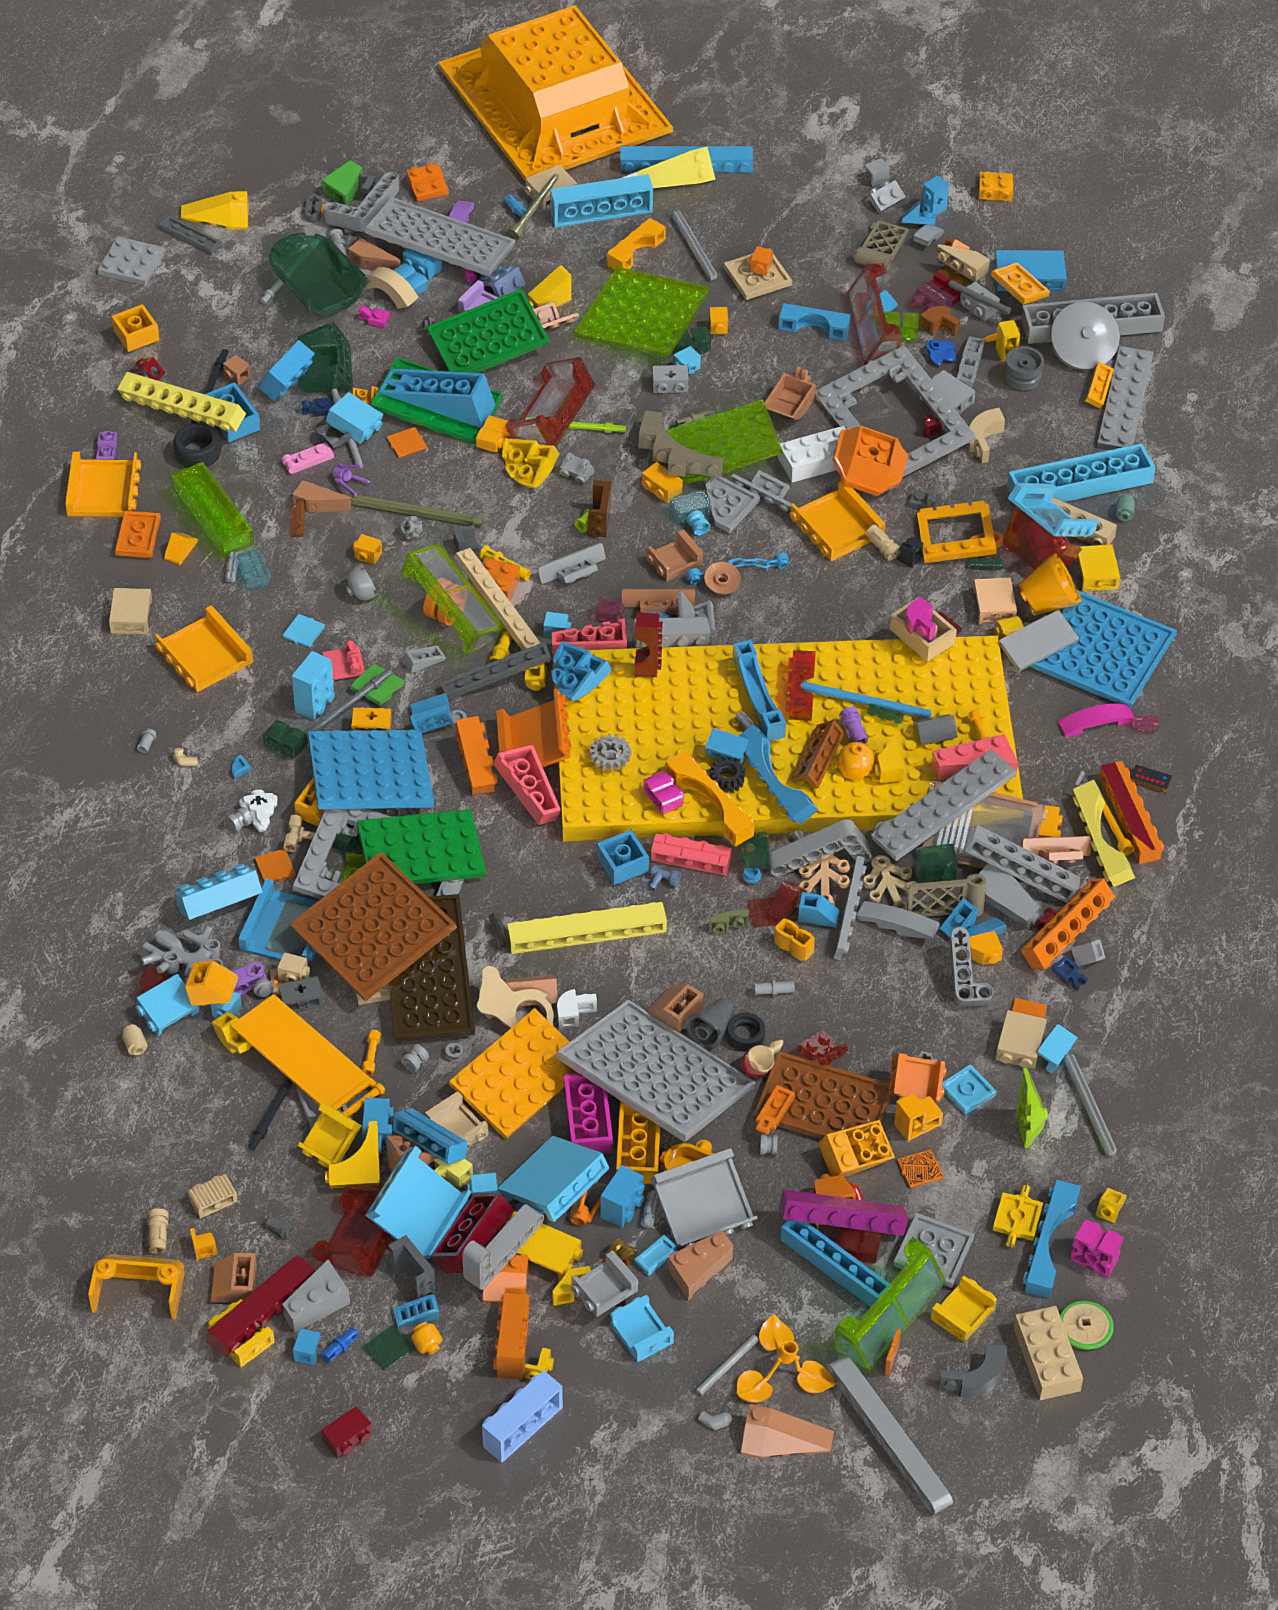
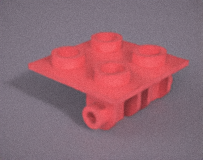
(346, 662)

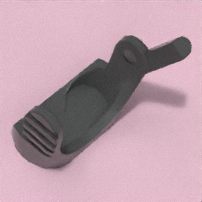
(333, 442)

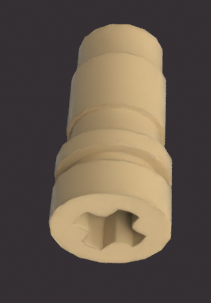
(881, 540)
(157, 1227)

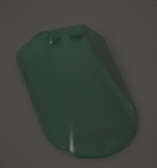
(317, 272)

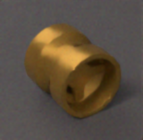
(623, 1251)

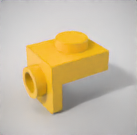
(545, 1363)

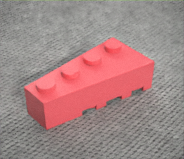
(593, 638)
(953, 759)
(529, 782)

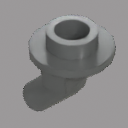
(427, 322)

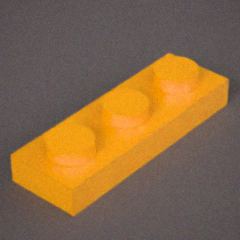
(1099, 385)

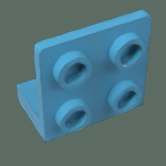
(431, 713)

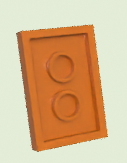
(138, 534)

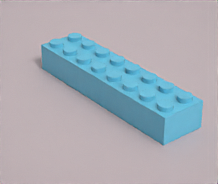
(1091, 473)

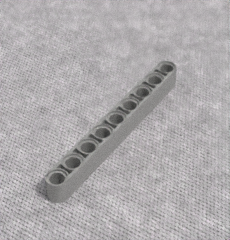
(890, 1435)

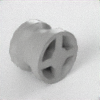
(768, 1144)

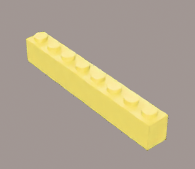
(587, 927)

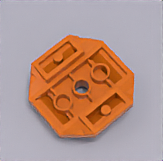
(869, 460)

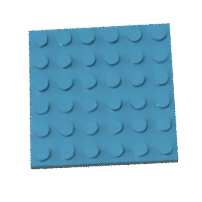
(1113, 650)
(370, 769)

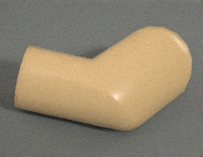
(182, 760)

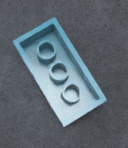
(217, 891)

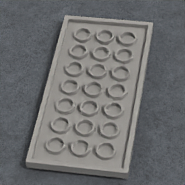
(440, 236)

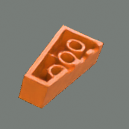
(512, 1336)

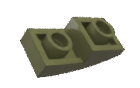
(721, 922)

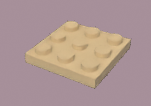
(755, 284)

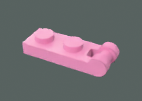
(307, 458)

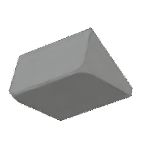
(1074, 782)

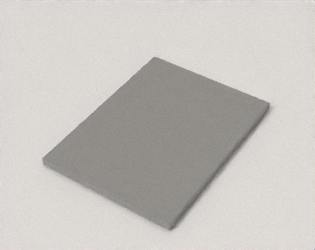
(655, 1070)

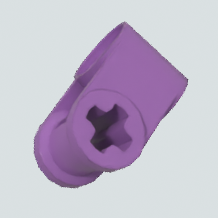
(248, 978)

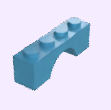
(795, 317)

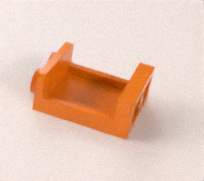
(916, 1076)

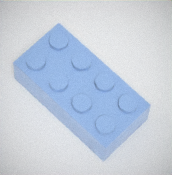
(522, 1416)

